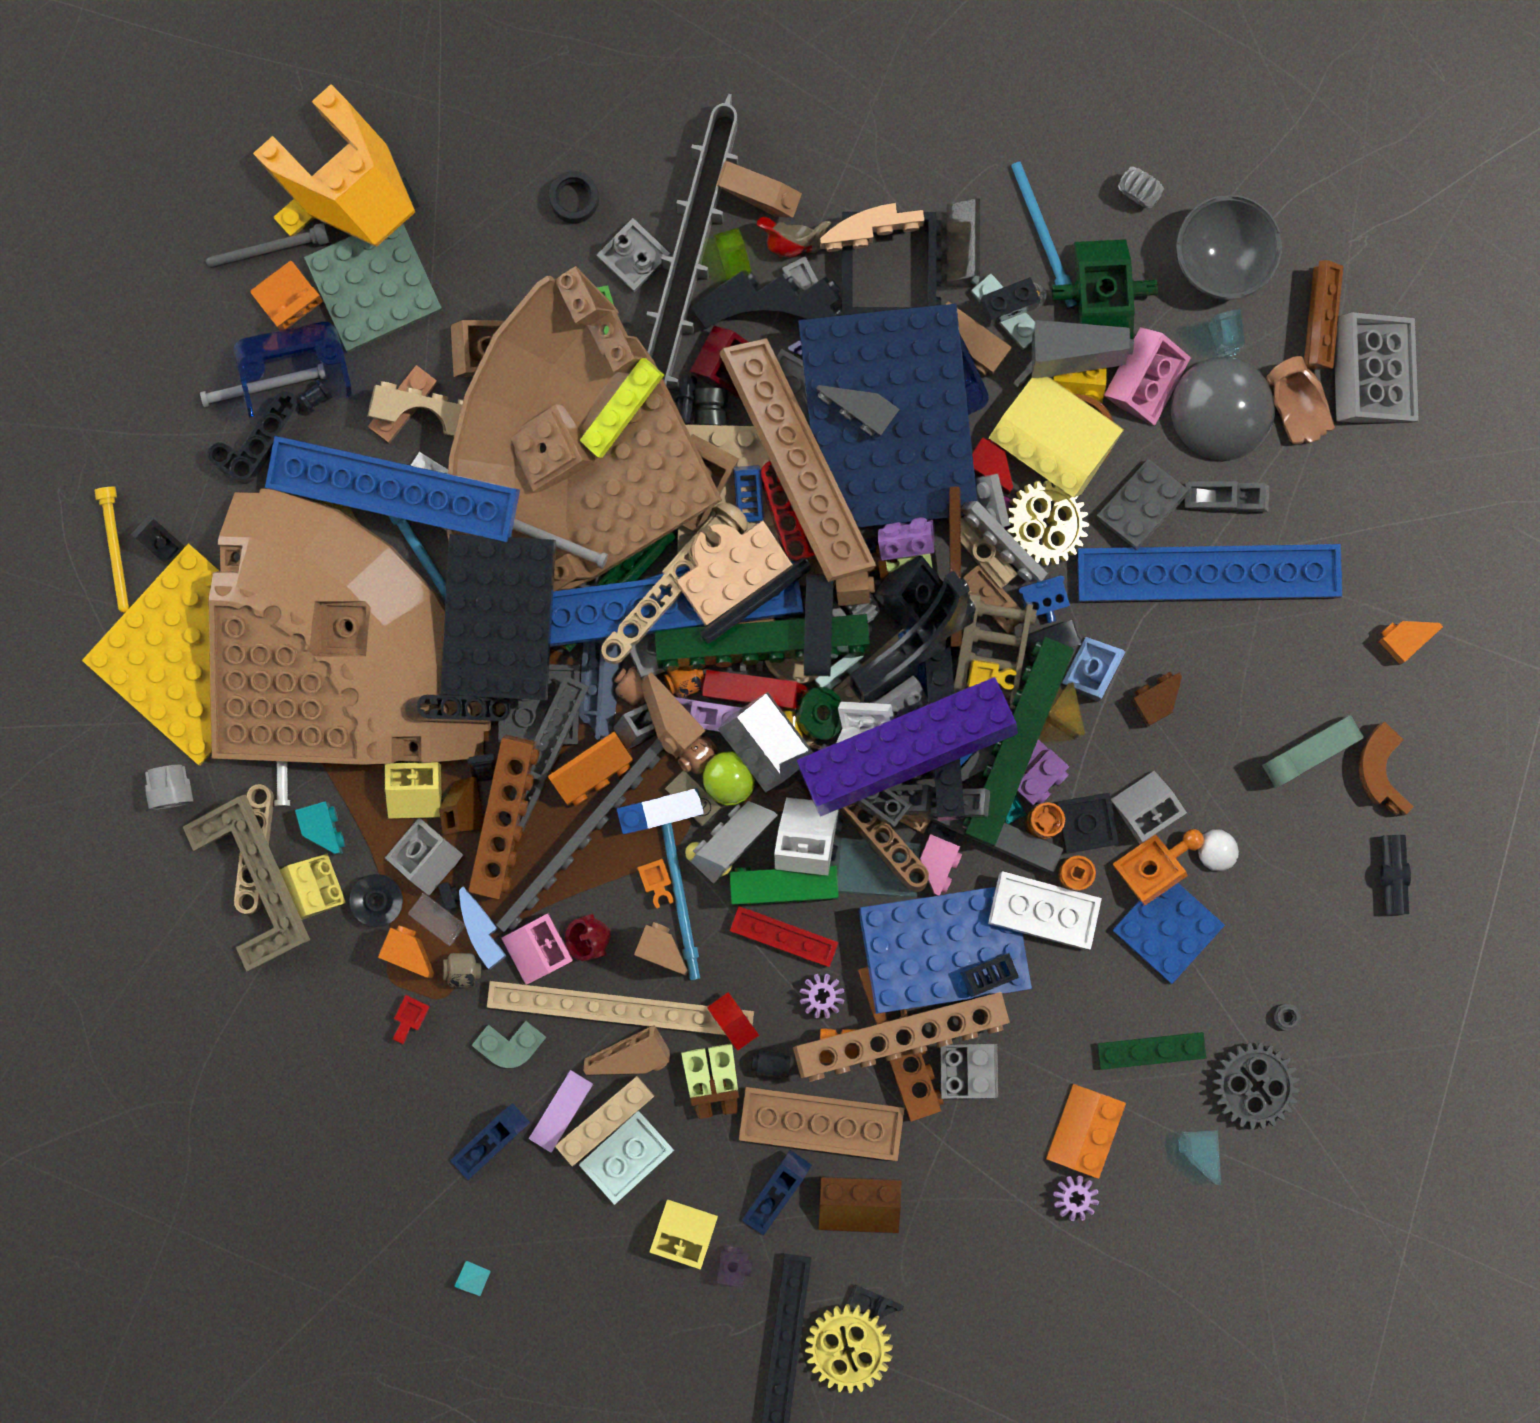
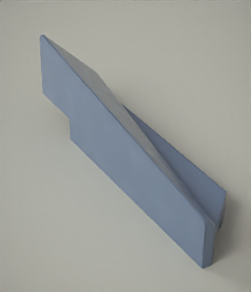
(600, 700)

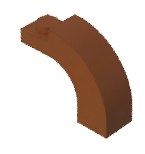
(1373, 769)

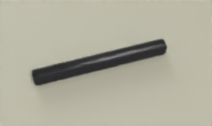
(755, 600)

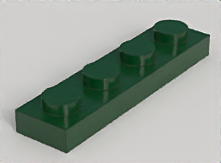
(1151, 1050)

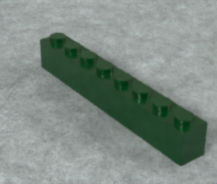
(756, 642)
(1015, 752)

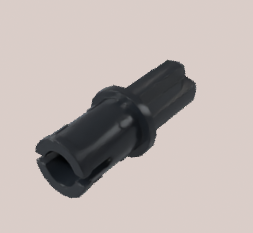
(686, 398)

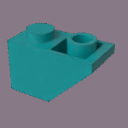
(318, 826)

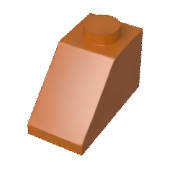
(1407, 638)

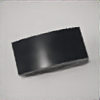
(1063, 633)

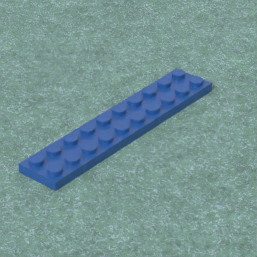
(392, 488)
(1209, 573)
(599, 610)

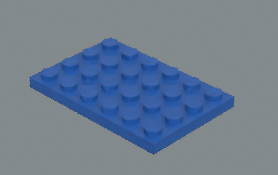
(925, 944)

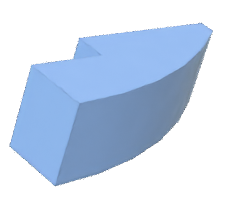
(479, 930)

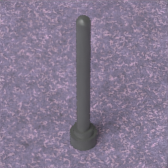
(318, 234)

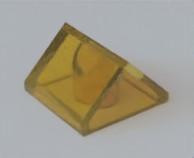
(1066, 713)

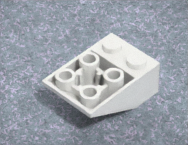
(805, 838)

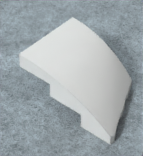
(861, 717)

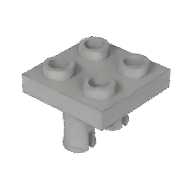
(633, 255)
(905, 698)

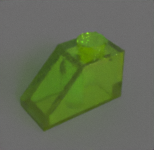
(732, 252)

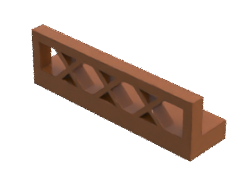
(1323, 315)

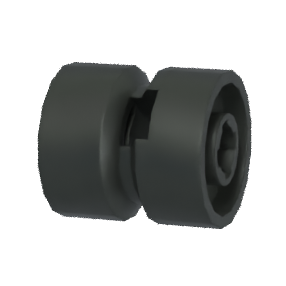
(711, 406)

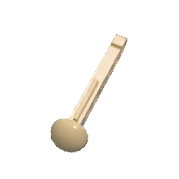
(725, 514)

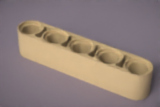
(244, 888)

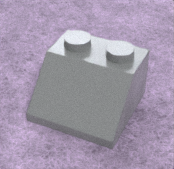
(424, 856)

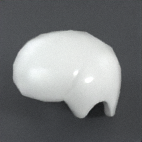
(1218, 850)

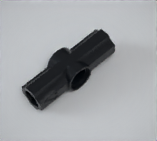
(1395, 874)

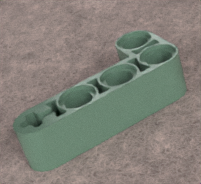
(1313, 751)

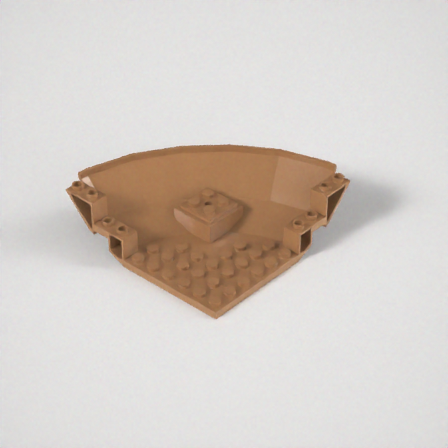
(547, 384)
(287, 668)

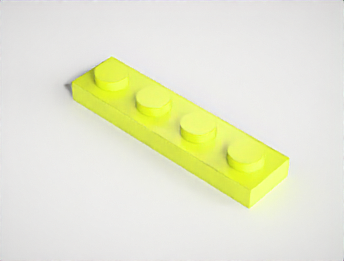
(622, 407)

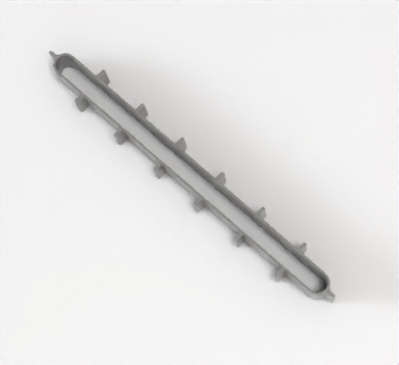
(685, 208)

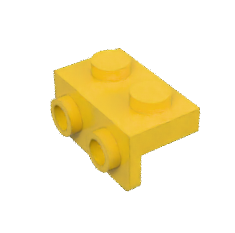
(1086, 382)

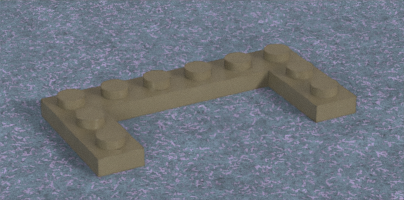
(288, 928)

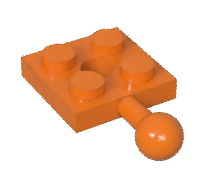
(1156, 853)

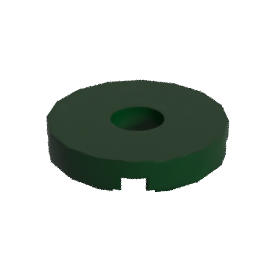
(807, 713)

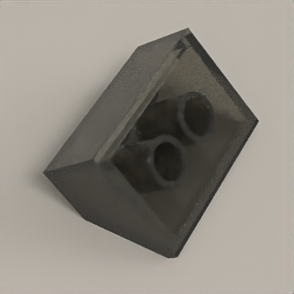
(961, 243)

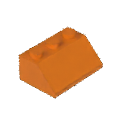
(591, 770)
(1086, 1131)

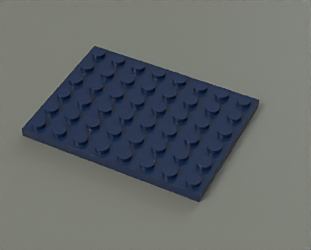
(918, 367)

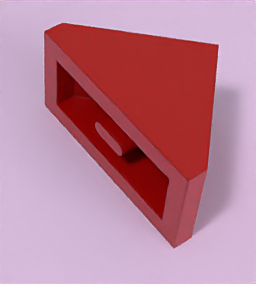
(733, 1021)

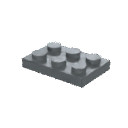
(1142, 504)

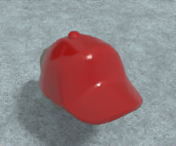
(792, 240)

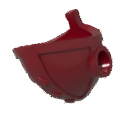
(587, 938)

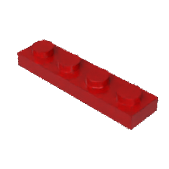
(784, 936)

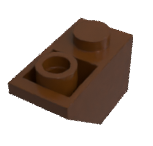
(1159, 700)
(461, 808)

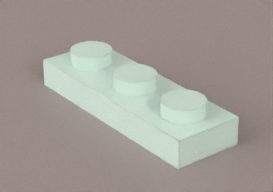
(1018, 327)

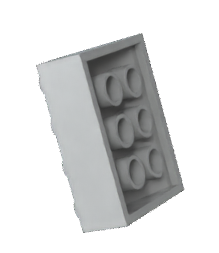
(1375, 369)

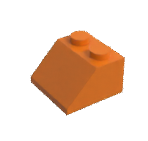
(406, 951)

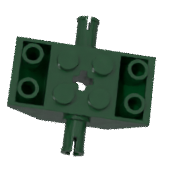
(1107, 265)

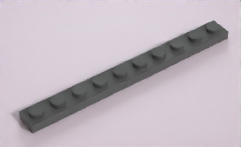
(581, 837)

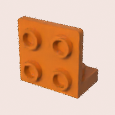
(286, 296)

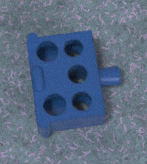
(1045, 589)

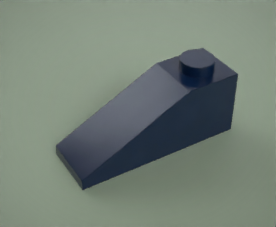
(490, 1141)
(777, 1192)

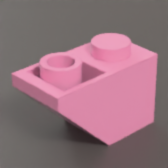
(938, 858)

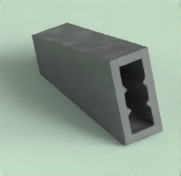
(1075, 347)

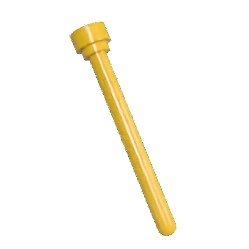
(106, 498)

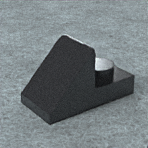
(158, 540)

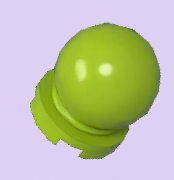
(728, 779)

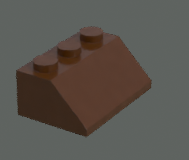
(859, 1204)

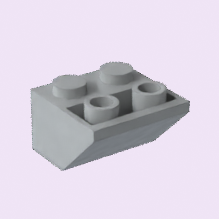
(1148, 806)
(969, 1071)

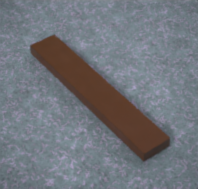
(955, 544)

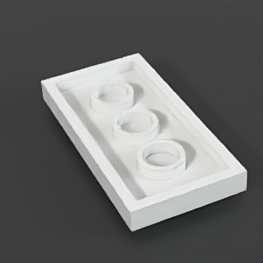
(1044, 911)

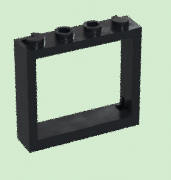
(934, 276)

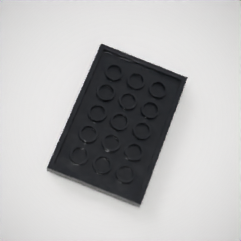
(498, 617)

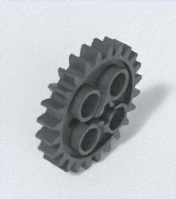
(1273, 1070)

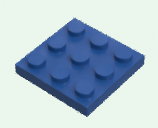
(1169, 931)

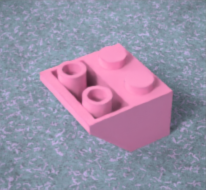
(537, 949)

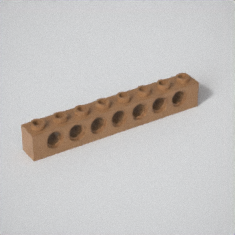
(991, 1006)

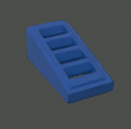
(743, 471)

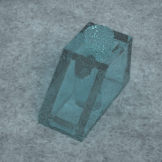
(1227, 332)
(1202, 1152)

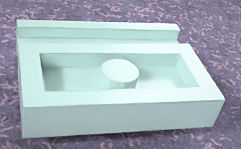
(846, 664)

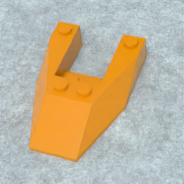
(356, 188)

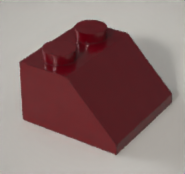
(709, 363)

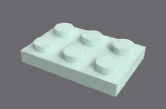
(626, 1157)

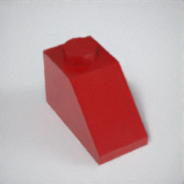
(990, 460)

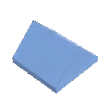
(1093, 668)

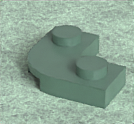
(512, 1052)

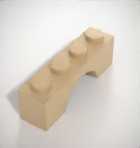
(390, 403)
(604, 1121)

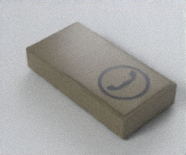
(683, 783)

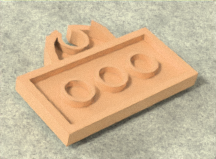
(731, 568)

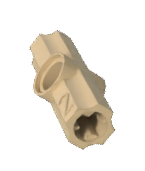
(994, 565)

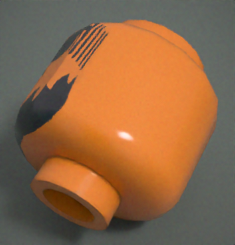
(684, 681)

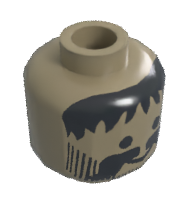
(461, 970)

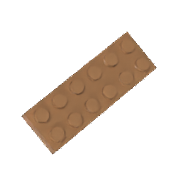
(821, 1124)

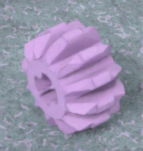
(814, 991)
(1081, 1190)

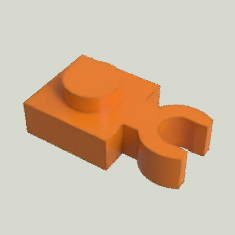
(655, 878)

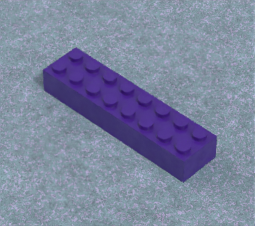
(907, 746)

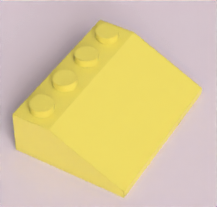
(1056, 434)

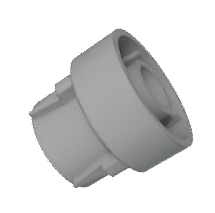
(167, 787)

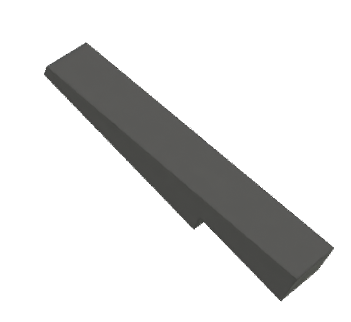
(550, 741)

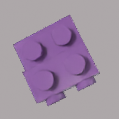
(906, 538)
(1041, 773)

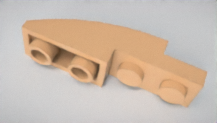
(860, 227)

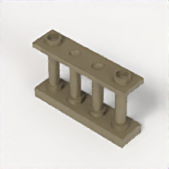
(973, 634)

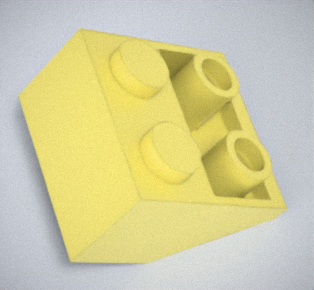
(413, 790)
(313, 886)
(683, 1234)

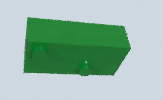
(781, 886)

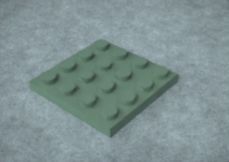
(372, 287)

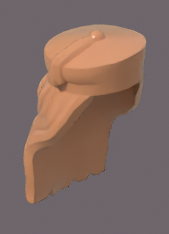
(1300, 401)

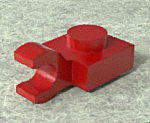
(411, 1015)

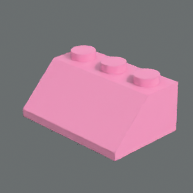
(1148, 377)

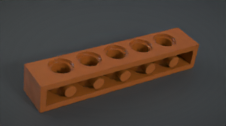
(482, 880)
(915, 1107)

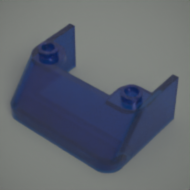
(316, 337)

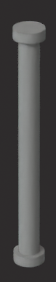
(264, 385)
(599, 559)

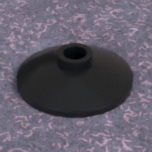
(362, 900)

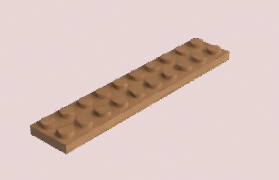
(797, 459)

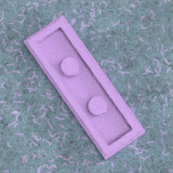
(561, 1111)

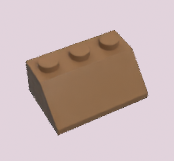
(660, 948)

